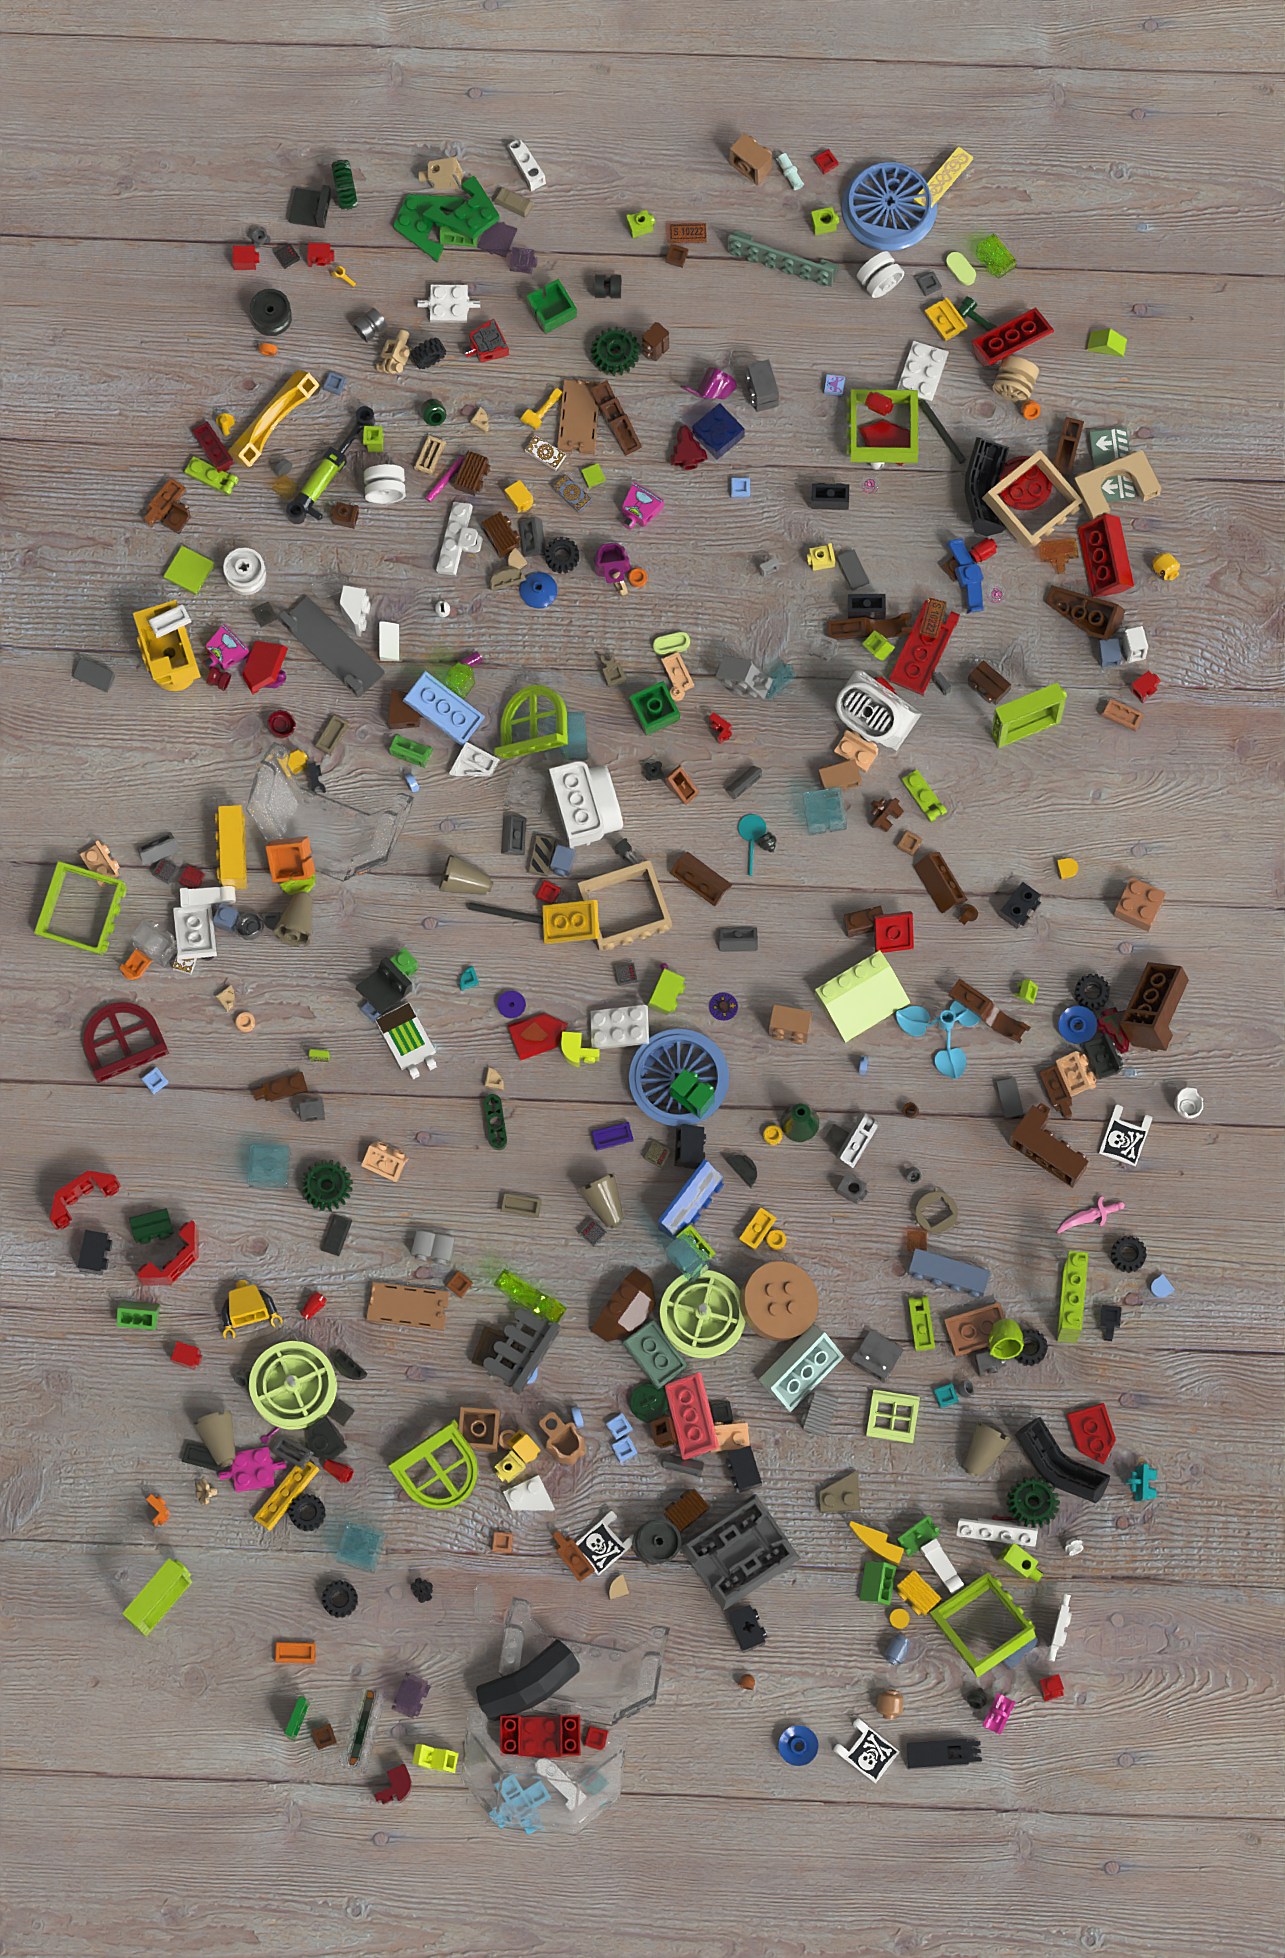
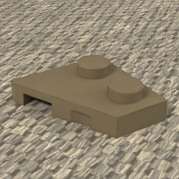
(841, 1495)

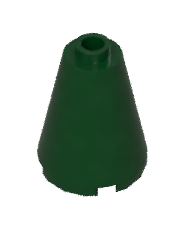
(800, 1122)

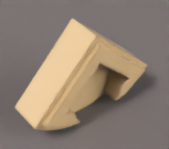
(480, 420)
(516, 559)
(621, 587)
(227, 998)
(494, 1080)
(618, 1588)

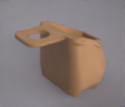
(564, 1442)

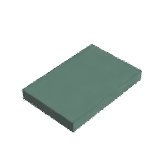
(655, 1354)

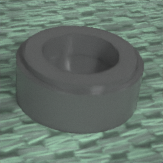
(282, 467)

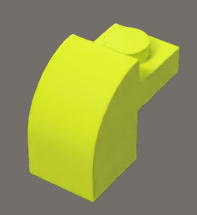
(573, 1052)
(435, 1759)

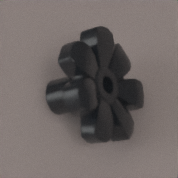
(422, 1589)

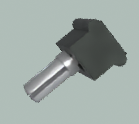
(624, 849)

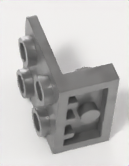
(877, 1356)

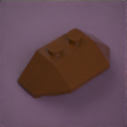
(626, 1308)

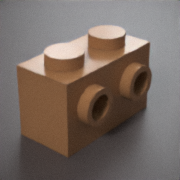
(840, 775)

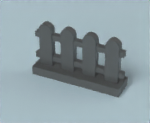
(521, 1360)

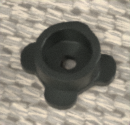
(658, 774)

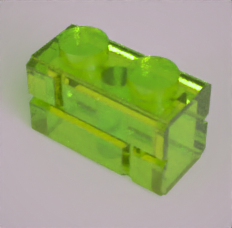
(996, 256)

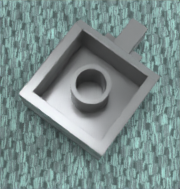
(743, 678)

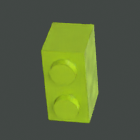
(666, 992)

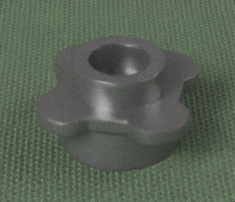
(259, 232)

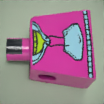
(640, 506)
(224, 649)

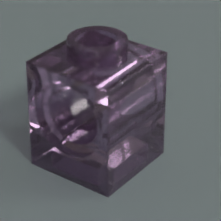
(523, 260)

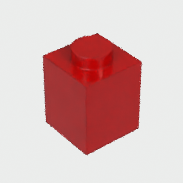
(245, 257)
(186, 1355)

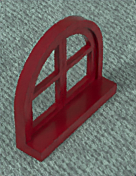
(130, 1061)

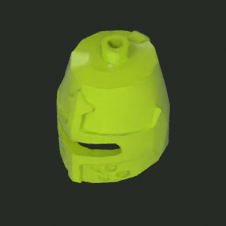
(1007, 1338)

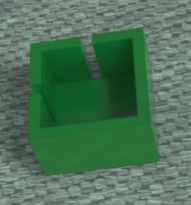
(554, 308)
(692, 1093)

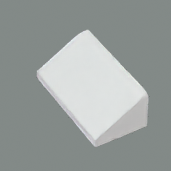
(388, 641)

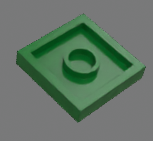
(297, 1718)

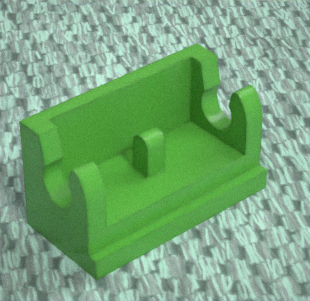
(410, 751)
(918, 1536)

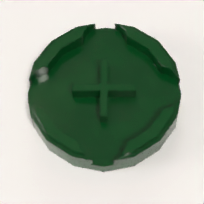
(648, 1402)

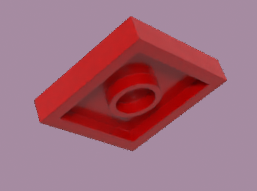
(893, 932)

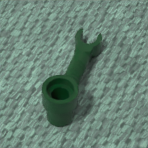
(967, 309)

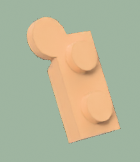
(678, 676)

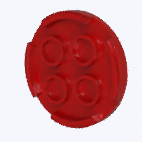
(1028, 490)

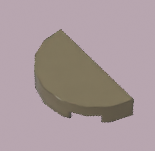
(505, 576)

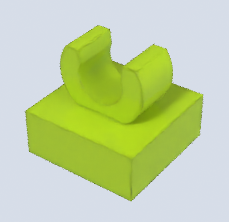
(1028, 991)

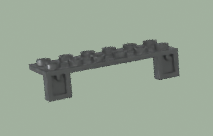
(332, 646)

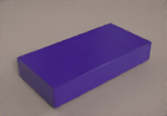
(612, 1136)

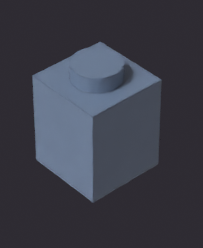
(1109, 652)
(563, 861)
(225, 918)

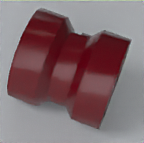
(218, 678)

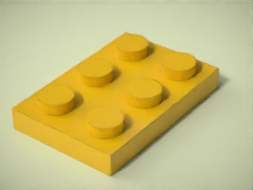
(570, 922)

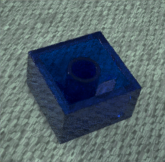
(718, 431)

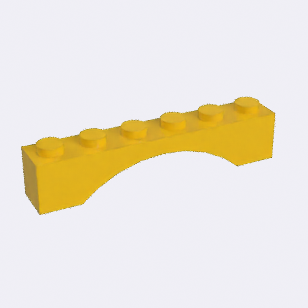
(251, 442)

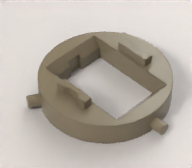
(943, 1226)

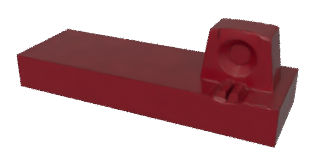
(213, 447)

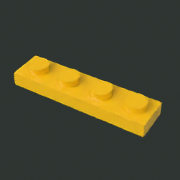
(285, 1494)

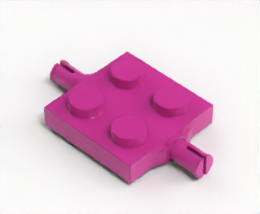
(253, 1470)

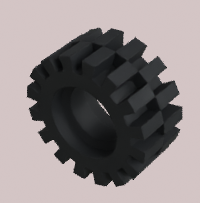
(428, 353)
(562, 565)
(1094, 980)
(1125, 1265)
(1041, 1351)
(298, 1504)
(336, 1587)

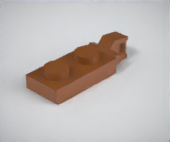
(163, 501)
(573, 1557)

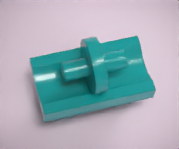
(1140, 1483)

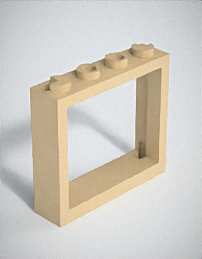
(1009, 519)
(619, 876)

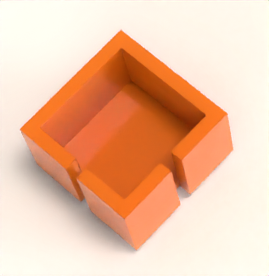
(288, 857)

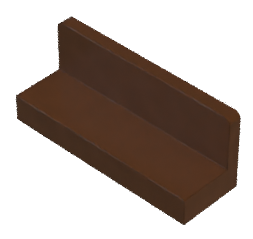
(700, 878)
(940, 882)

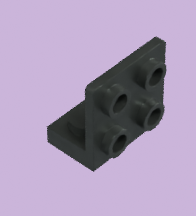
(310, 207)
(384, 986)

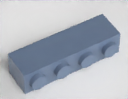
(949, 1272)

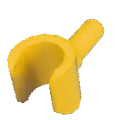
(342, 274)

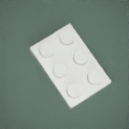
(923, 370)
(194, 932)
(619, 1027)

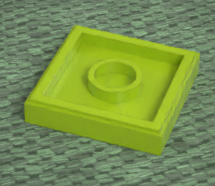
(189, 570)

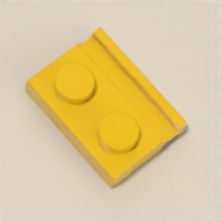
(945, 319)

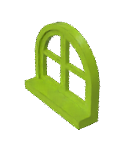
(534, 744)
(424, 1449)

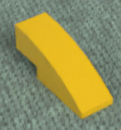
(876, 1543)

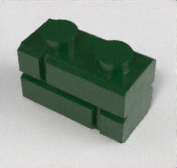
(151, 1226)

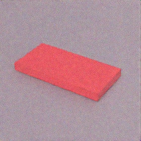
(691, 1416)

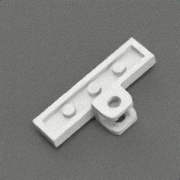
(458, 538)

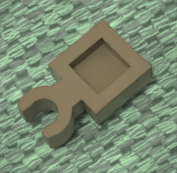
(613, 672)

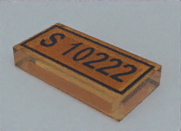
(688, 233)
(933, 618)

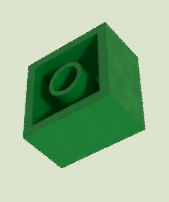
(654, 708)

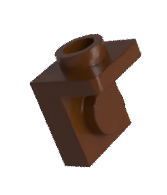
(177, 517)

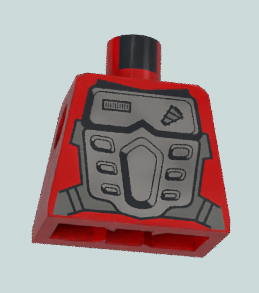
(487, 343)

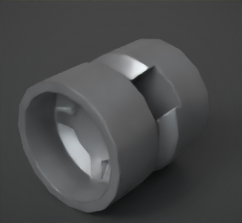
(369, 325)

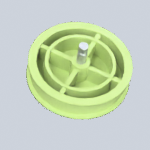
(702, 1316)
(292, 1385)

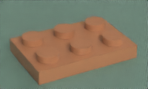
(971, 1330)

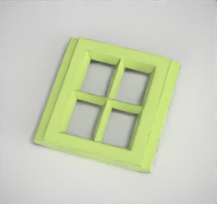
(895, 1399)

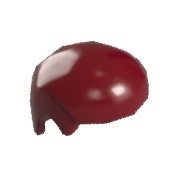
(281, 724)

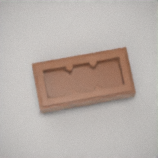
(1122, 714)

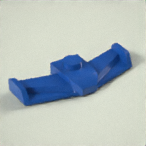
(968, 575)

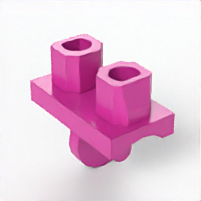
(998, 1714)

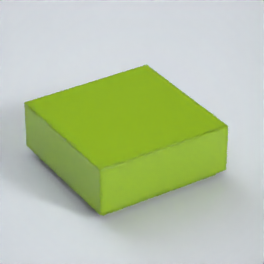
(593, 475)

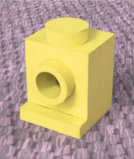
(826, 561)
(517, 1467)

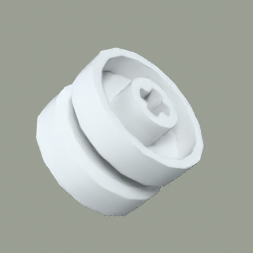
(880, 274)
(384, 484)
(244, 571)

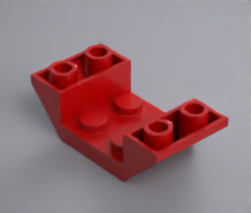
(72, 1191)
(151, 1276)
(541, 1736)

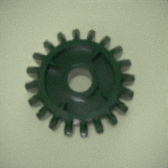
(344, 184)
(612, 340)
(331, 1196)
(1032, 1514)

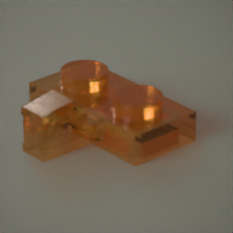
(1059, 552)

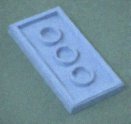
(443, 708)

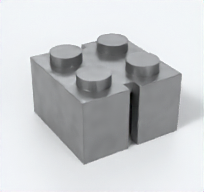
(762, 385)

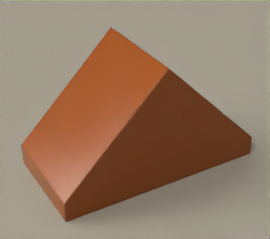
(681, 785)

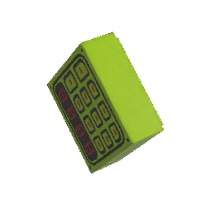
(319, 1055)

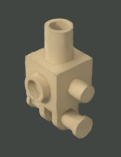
(394, 354)

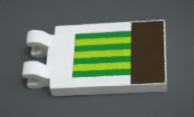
(407, 1039)

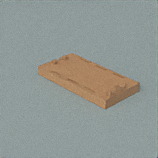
(578, 417)
(407, 1306)

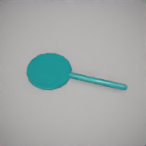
(751, 828)

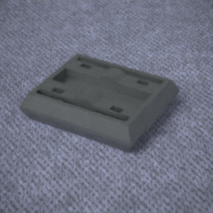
(740, 1552)

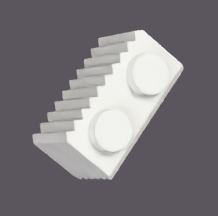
(1135, 644)

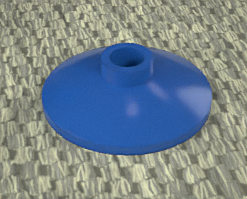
(538, 598)
(1070, 1018)
(800, 1735)

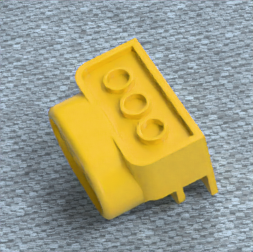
(167, 672)

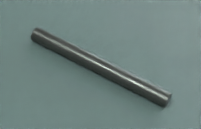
(941, 430)
(506, 913)

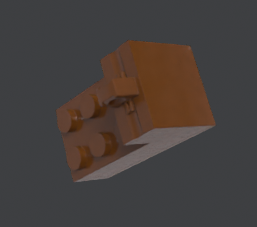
(1154, 1006)
(1045, 1150)

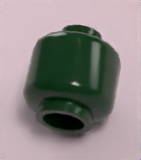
(433, 412)

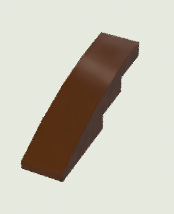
(616, 418)

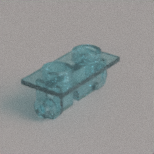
(781, 679)

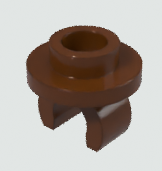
(968, 913)

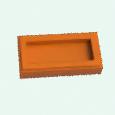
(295, 1652)

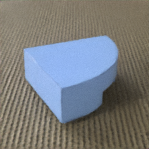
(863, 1065)

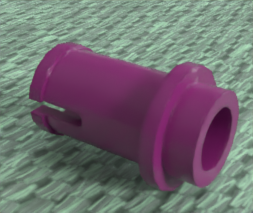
(472, 659)

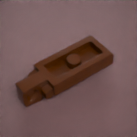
(281, 1088)
(1057, 1090)

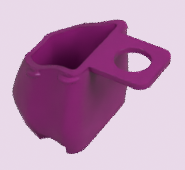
(714, 385)
(610, 560)

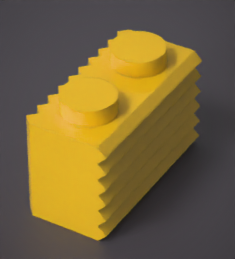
(918, 1593)

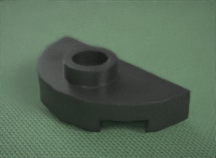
(744, 1168)
(347, 1366)

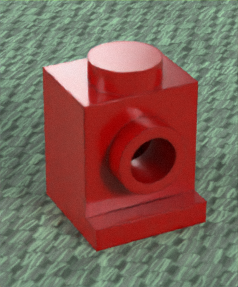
(320, 254)
(1145, 686)
(1051, 1687)

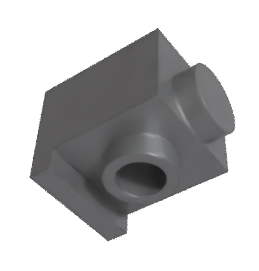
(311, 1110)
(988, 1363)

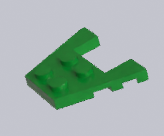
(469, 218)
(415, 229)

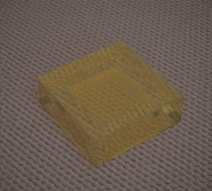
(285, 487)

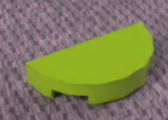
(292, 887)

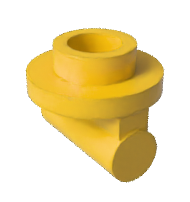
(225, 421)

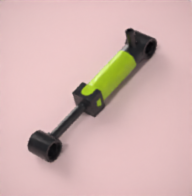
(332, 462)

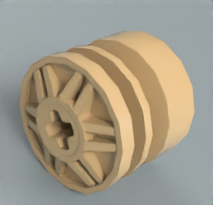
(1015, 379)

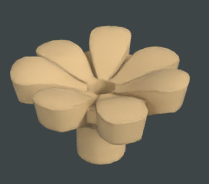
(205, 1492)

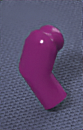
(279, 681)

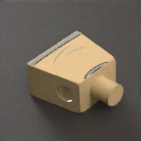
(443, 174)

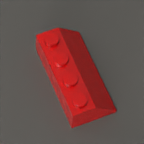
(1010, 337)
(1105, 556)

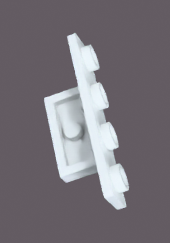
(997, 1531)

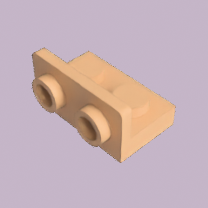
(856, 748)
(99, 862)
(1076, 1073)
(384, 1161)
(731, 1436)

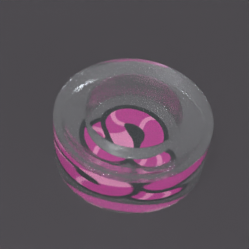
(870, 483)
(996, 593)

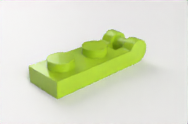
(209, 476)
(923, 795)
(921, 1324)

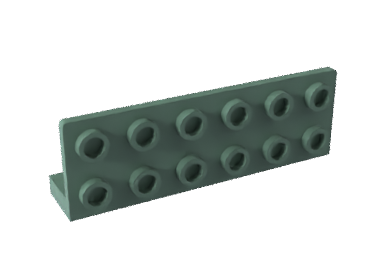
(741, 245)

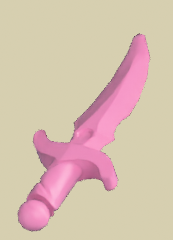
(1090, 1215)

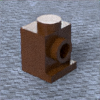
(347, 520)
(658, 1427)

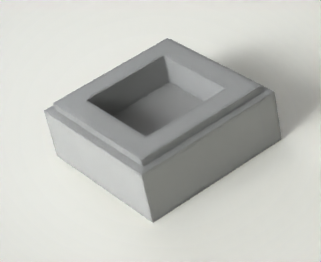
(769, 567)

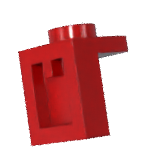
(719, 724)

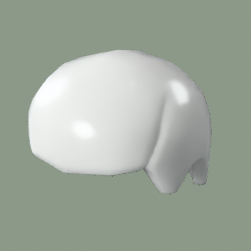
(1188, 1103)

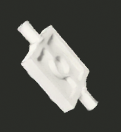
(449, 303)
(1059, 1635)

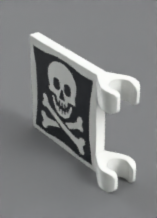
(1124, 1140)
(602, 1545)
(870, 1753)

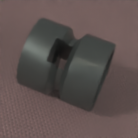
(614, 282)

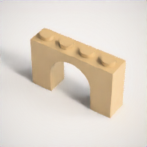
(1133, 466)

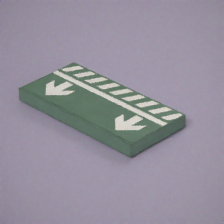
(1105, 447)

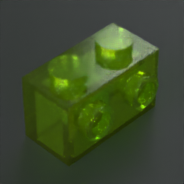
(460, 679)

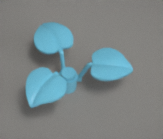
(914, 1021)

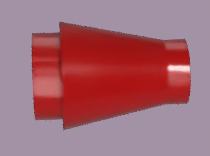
(313, 1304)
(339, 1471)

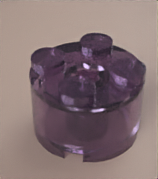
(410, 1695)

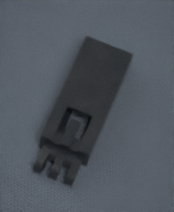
(935, 1753)

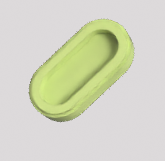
(961, 268)
(671, 643)

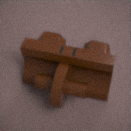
(891, 807)

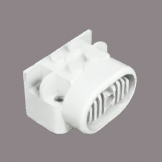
(891, 715)
(585, 802)

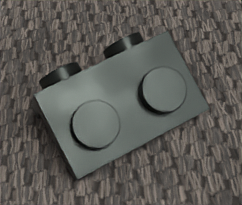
(1103, 1057)

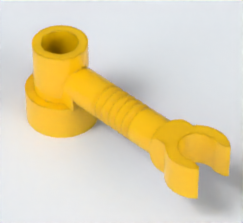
(532, 418)

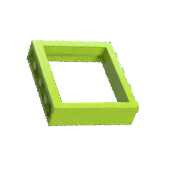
(883, 455)
(1028, 714)
(52, 897)
(1072, 1297)
(158, 1596)
(966, 1596)

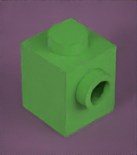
(405, 962)

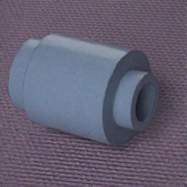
(897, 1649)

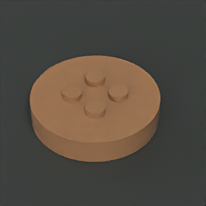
(779, 1301)

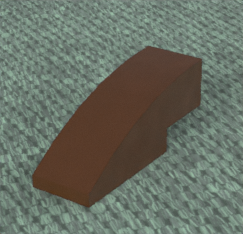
(1068, 445)

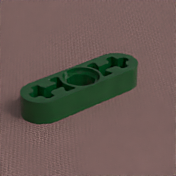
(488, 1109)

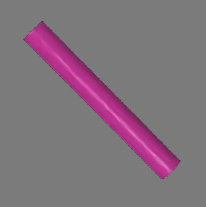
(444, 480)

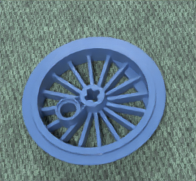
(882, 237)
(650, 1053)

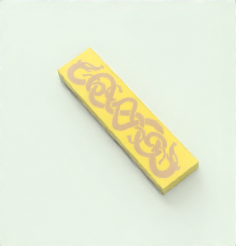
(945, 176)

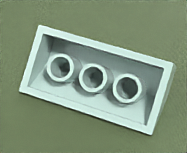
(801, 1367)

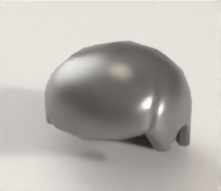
(249, 926)

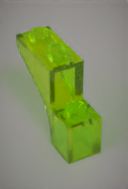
(529, 1297)

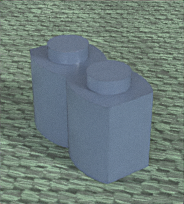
(1015, 1658)

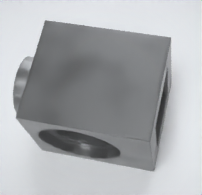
(848, 1181)

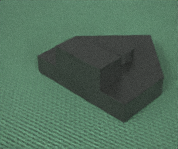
(325, 1439)

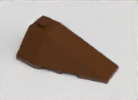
(1088, 613)

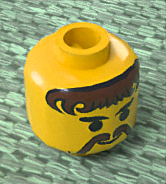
(1165, 566)

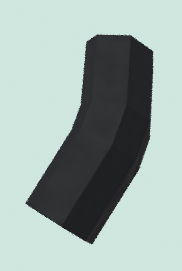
(981, 476)
(1057, 1466)
(529, 1684)

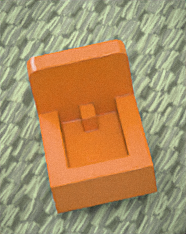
(135, 965)
(158, 1504)

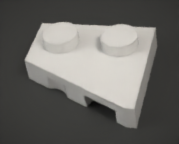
(474, 762)
(529, 1496)

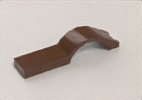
(864, 627)
(987, 1011)

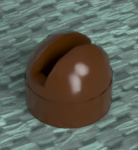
(910, 1107)

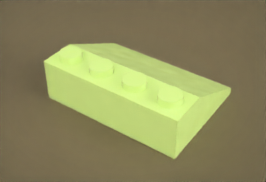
(862, 996)

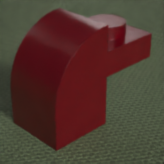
(400, 1788)

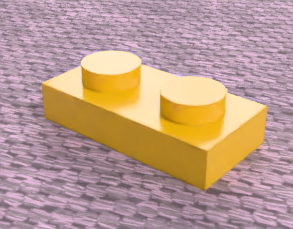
(757, 1229)

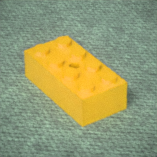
(232, 846)

